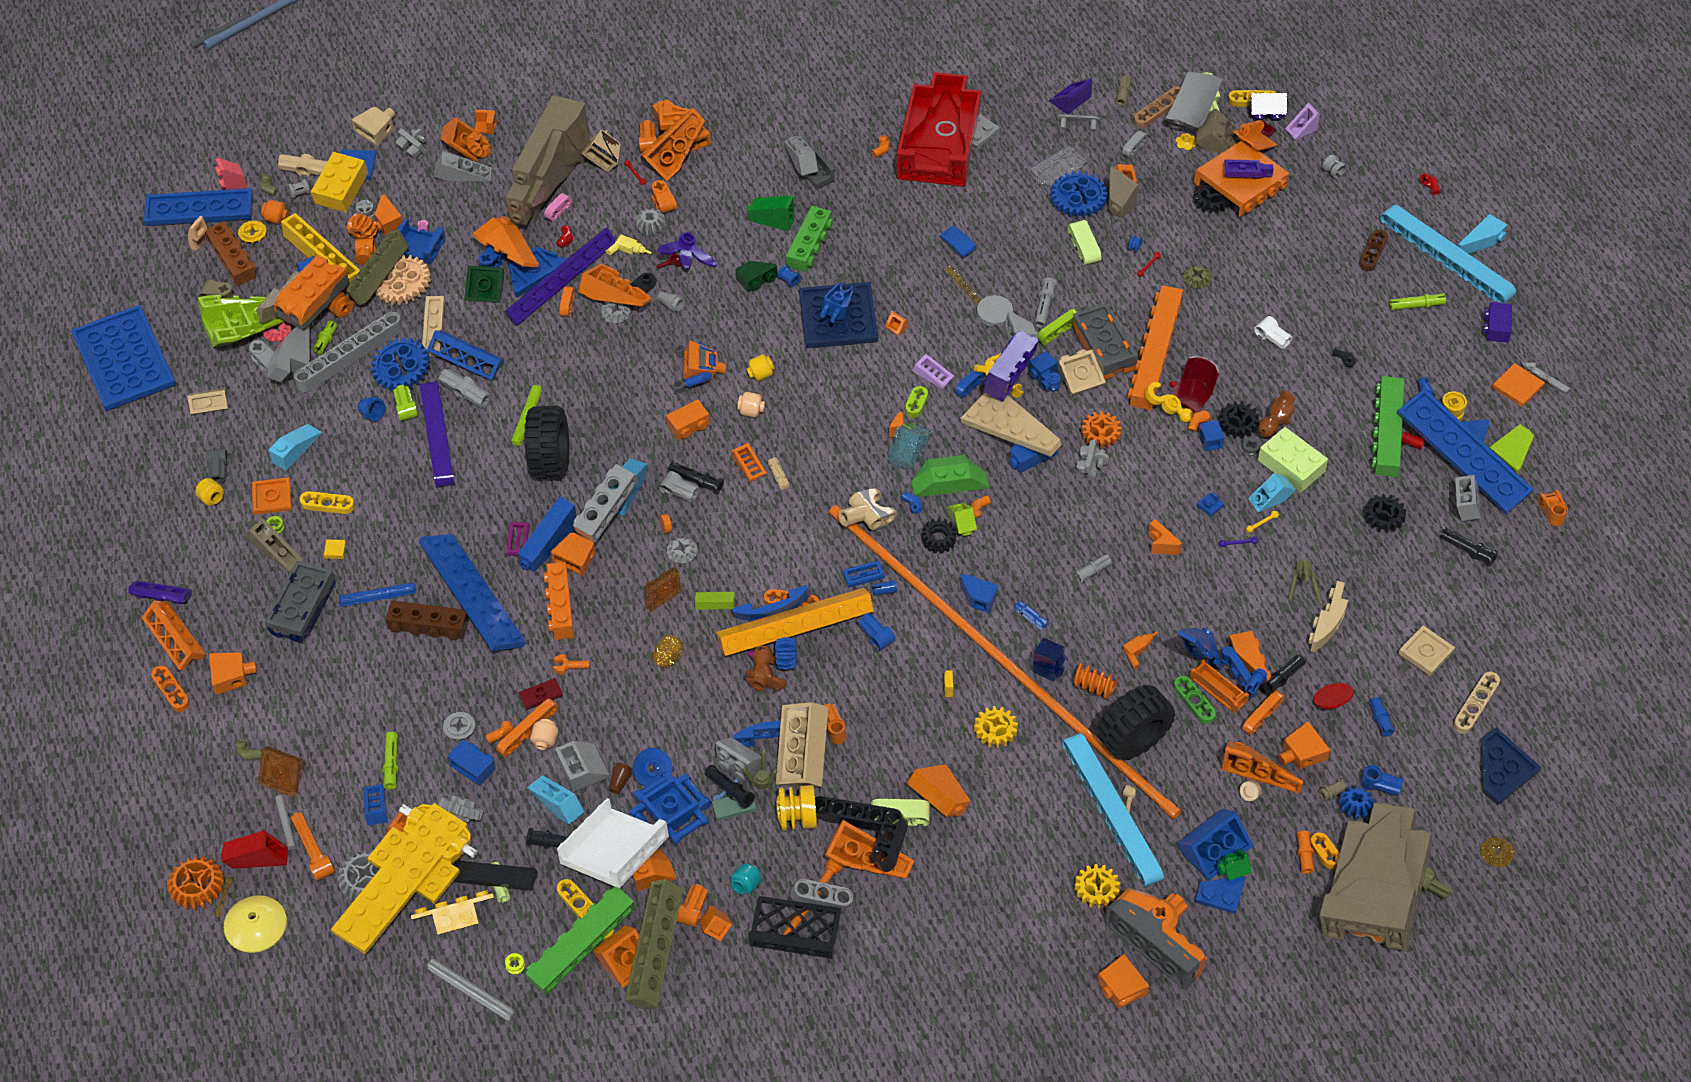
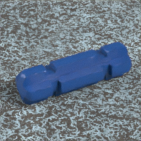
(1031, 615)

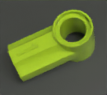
(405, 406)

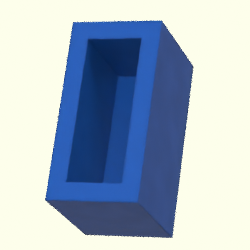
(471, 762)

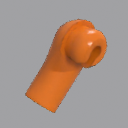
(883, 146)
(1197, 418)
(506, 728)

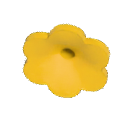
(1186, 141)

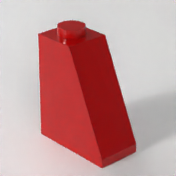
(254, 851)

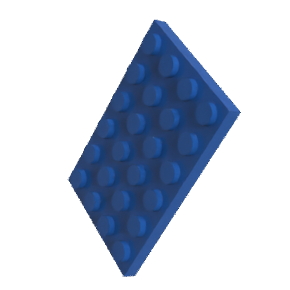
(123, 357)

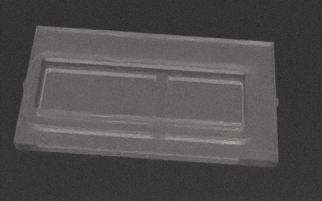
(1058, 164)

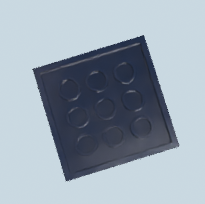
(856, 327)

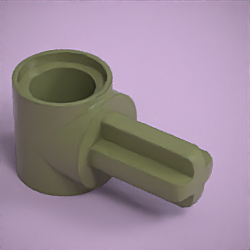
(1434, 885)

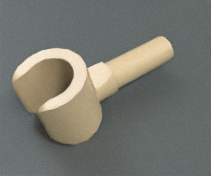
(1129, 792)

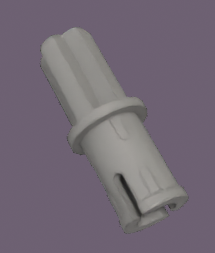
(1093, 568)

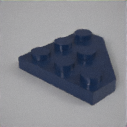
(1504, 766)

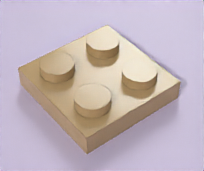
(1426, 650)

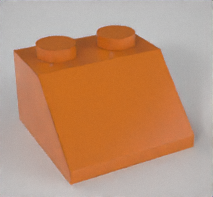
(618, 954)

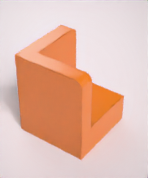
(485, 121)
(715, 923)

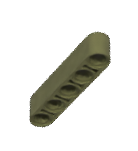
(377, 267)

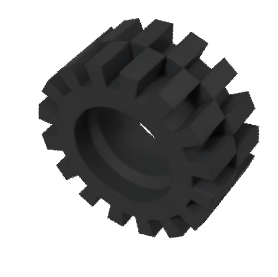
(939, 526)

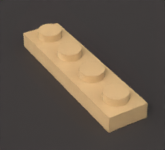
(433, 321)

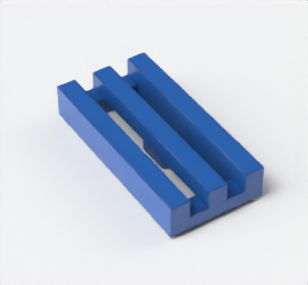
(863, 577)

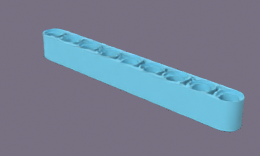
(1448, 253)
(1114, 810)

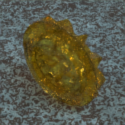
(1503, 858)

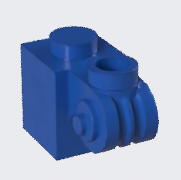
(1044, 370)

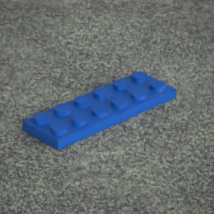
(188, 206)

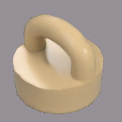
(1250, 790)

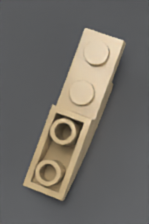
(1330, 619)

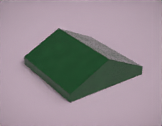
(484, 284)

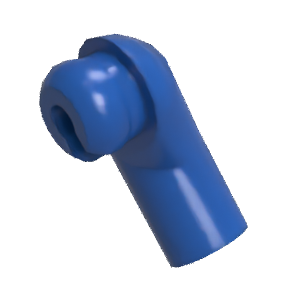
(915, 502)

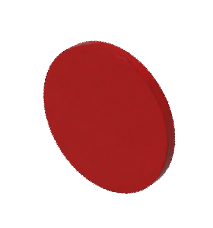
(1333, 695)

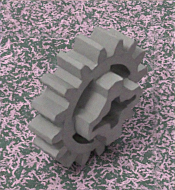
(461, 808)

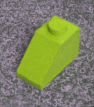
(962, 518)

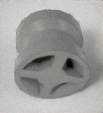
(365, 205)

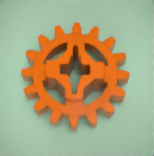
(1102, 429)

